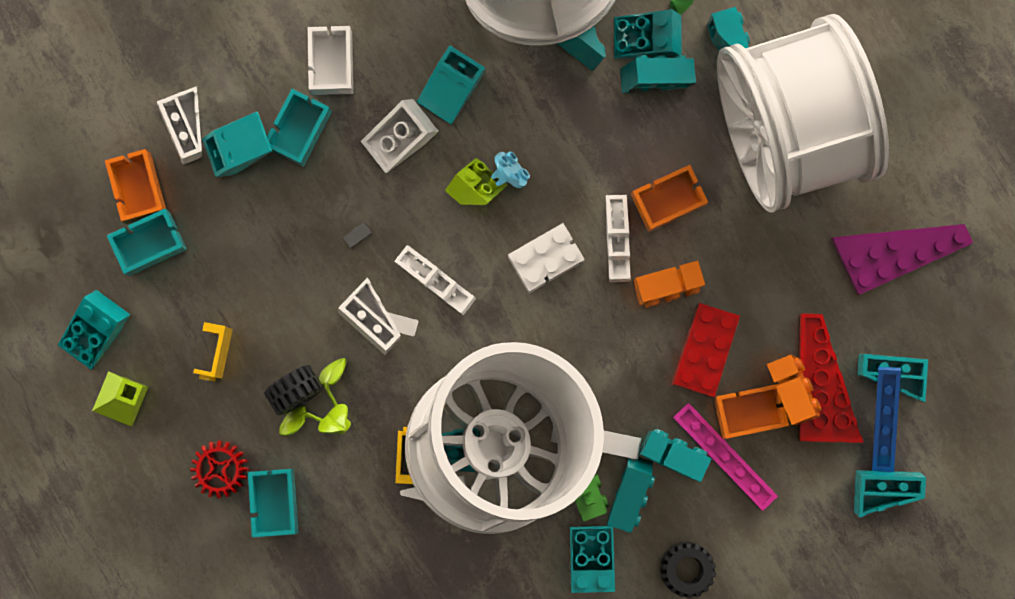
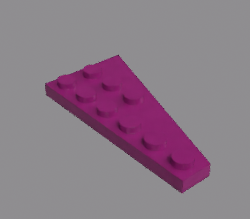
(888, 255)

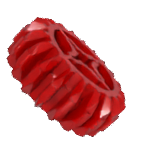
(225, 477)

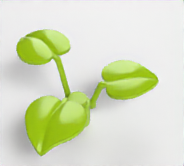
(335, 420)

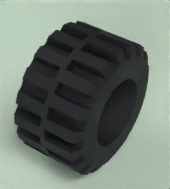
(293, 390)
(705, 576)

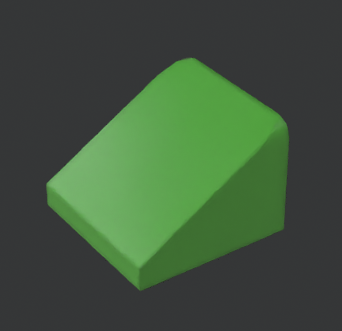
(680, 6)

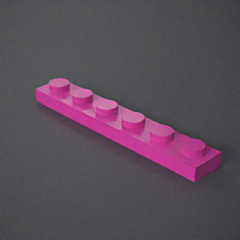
(725, 457)

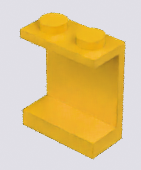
(220, 354)
(400, 477)

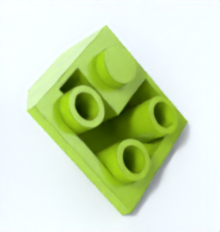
(474, 185)
(120, 399)

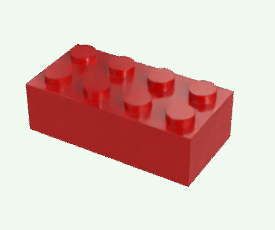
(705, 350)

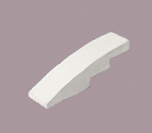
(618, 238)
(435, 280)
(616, 444)

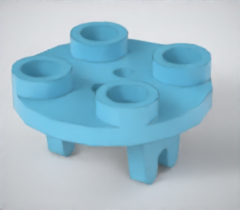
(509, 170)

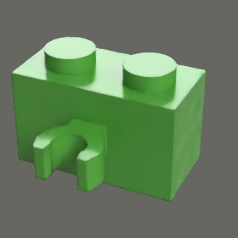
(590, 502)

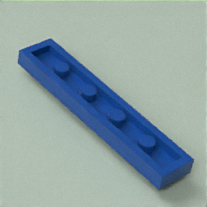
(886, 419)

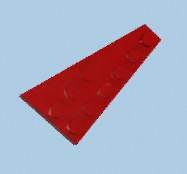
(821, 368)

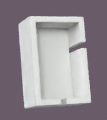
(330, 60)
(546, 257)

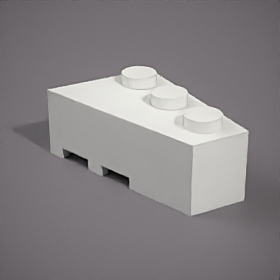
(183, 123)
(369, 317)

